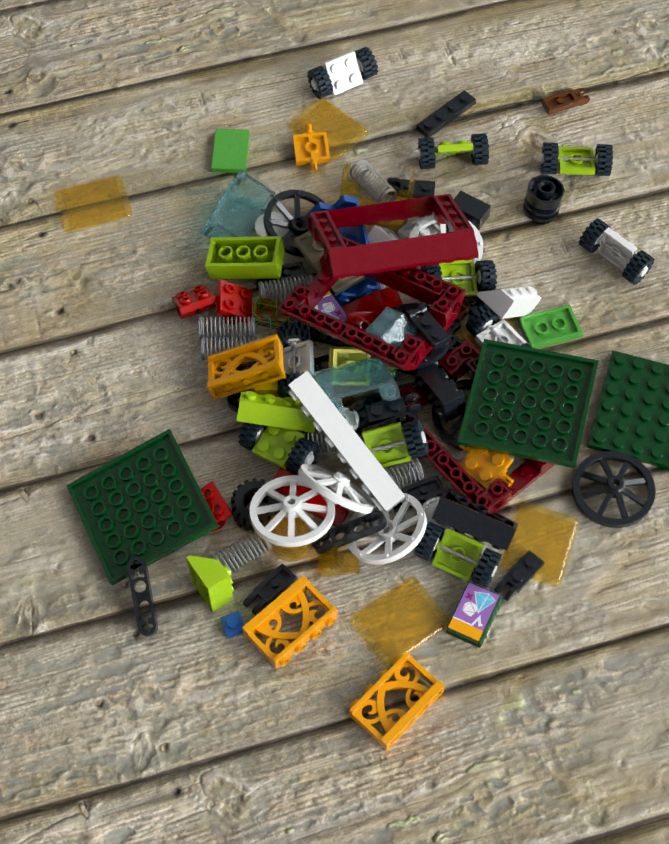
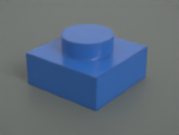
(232, 624)

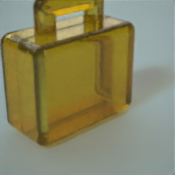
(341, 129)
(93, 204)
(547, 536)
(399, 621)

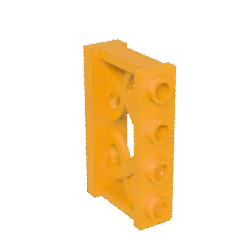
(260, 373)
(281, 604)
(393, 729)

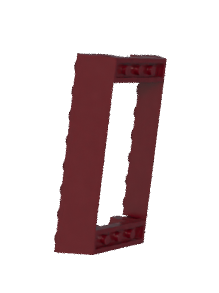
(394, 254)
(439, 294)
(456, 364)

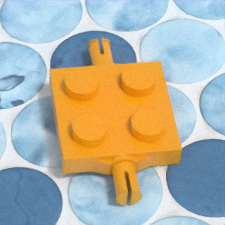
(311, 148)
(486, 465)

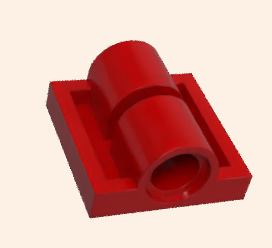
(198, 298)
(233, 301)
(217, 504)

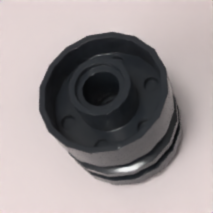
(543, 198)

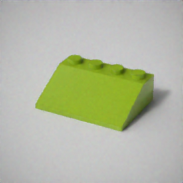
(273, 412)

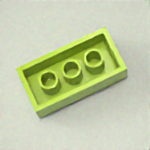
(245, 257)

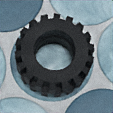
(243, 497)

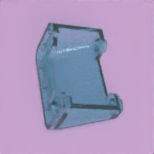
(238, 208)
(357, 378)

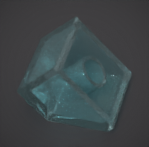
(391, 327)

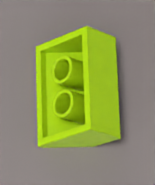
(211, 581)

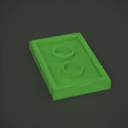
(230, 150)
(550, 327)

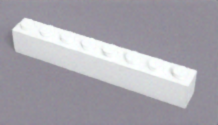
(346, 441)

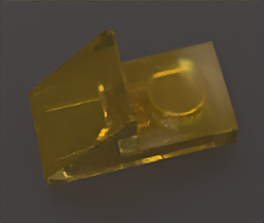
(337, 563)

